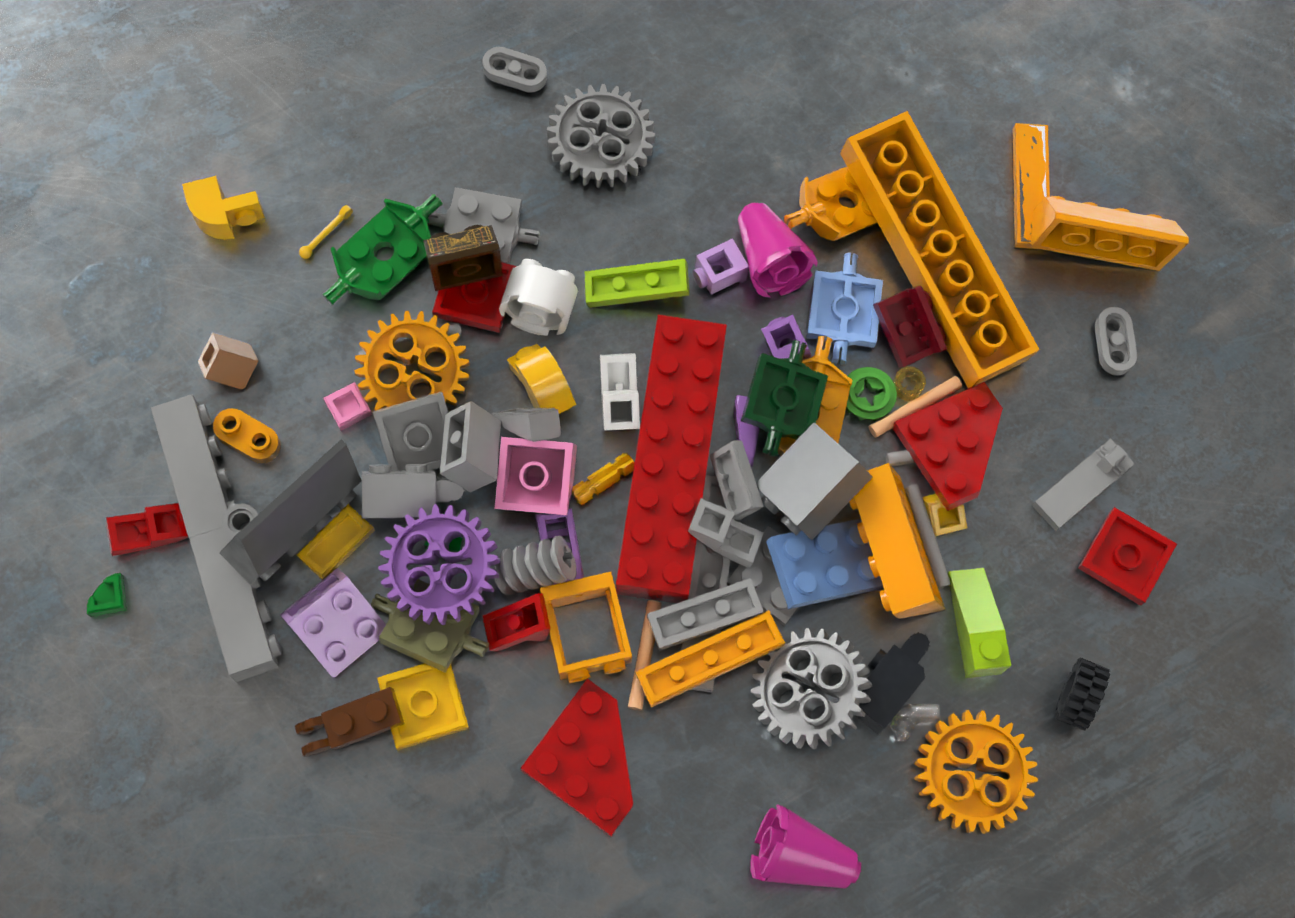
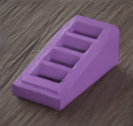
(745, 432)
(544, 519)

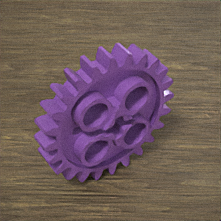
(439, 597)

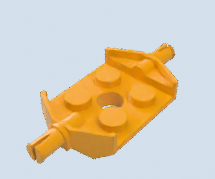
(823, 209)
(834, 397)

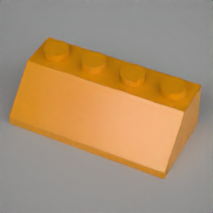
(1106, 233)
(896, 546)

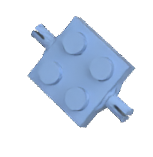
(844, 308)

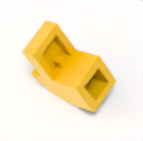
(218, 214)
(542, 378)

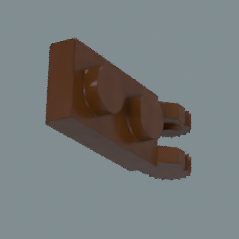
(353, 721)

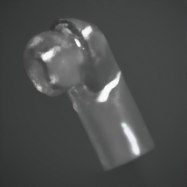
(910, 716)

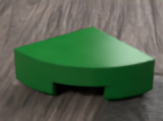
(108, 597)

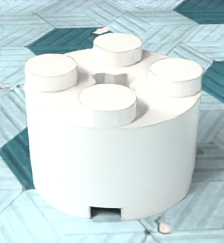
(539, 298)

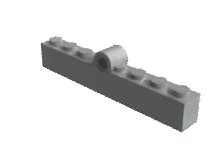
(210, 526)

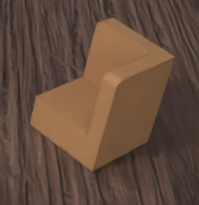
(227, 361)

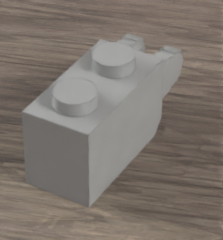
(404, 492)

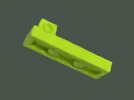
(636, 283)

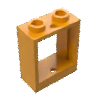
(579, 591)

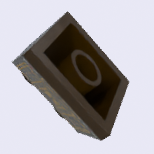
(463, 257)

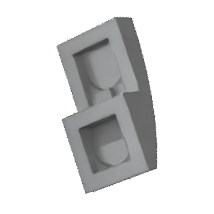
(721, 533)

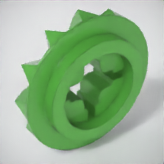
(877, 382)

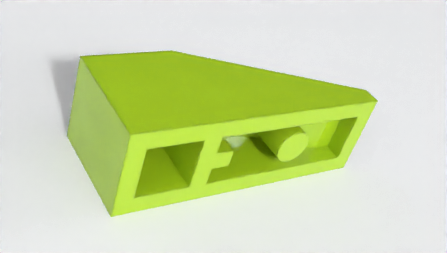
(978, 624)

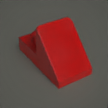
(517, 623)

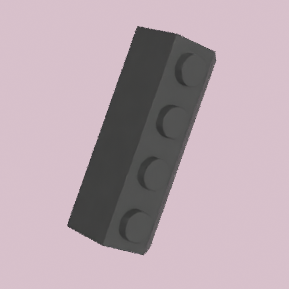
(292, 514)

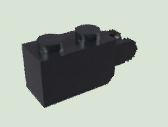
(893, 681)

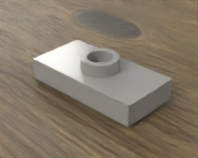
(736, 480)

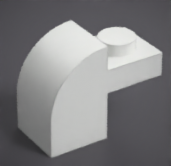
(619, 392)

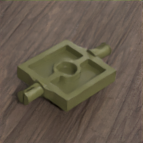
(428, 643)

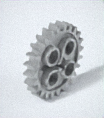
(591, 159)
(794, 717)

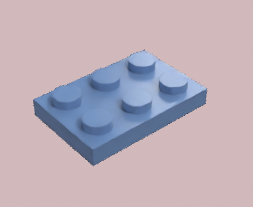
(825, 567)

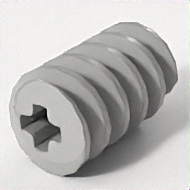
(535, 566)

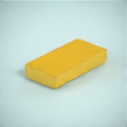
(335, 542)

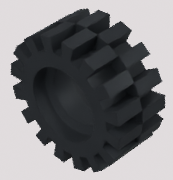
(1082, 694)

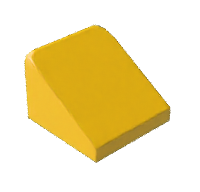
(943, 520)

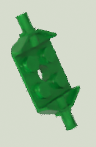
(395, 227)

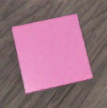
(347, 406)

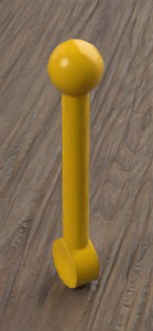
(306, 251)

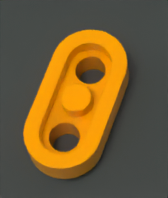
(244, 435)

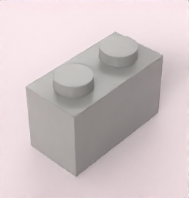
(470, 447)

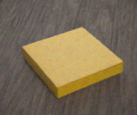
(427, 704)

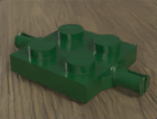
(783, 397)

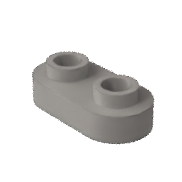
(516, 69)
(1115, 343)

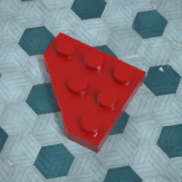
(953, 442)
(586, 759)

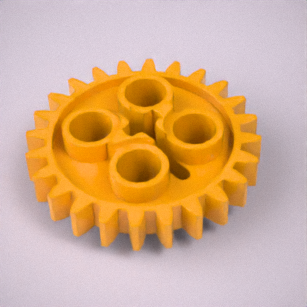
(426, 339)
(974, 805)

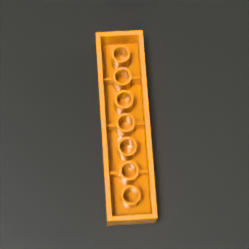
(938, 248)

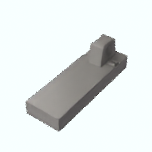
(1083, 484)
(705, 614)

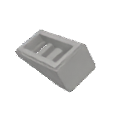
(531, 423)

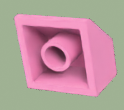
(535, 475)

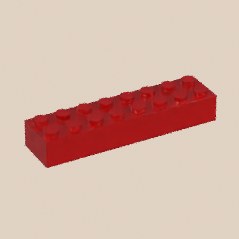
(671, 459)

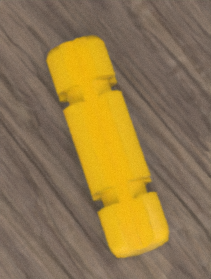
(603, 478)

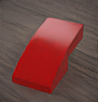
(146, 530)

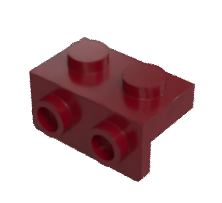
(910, 325)

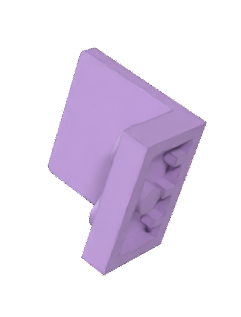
(335, 622)

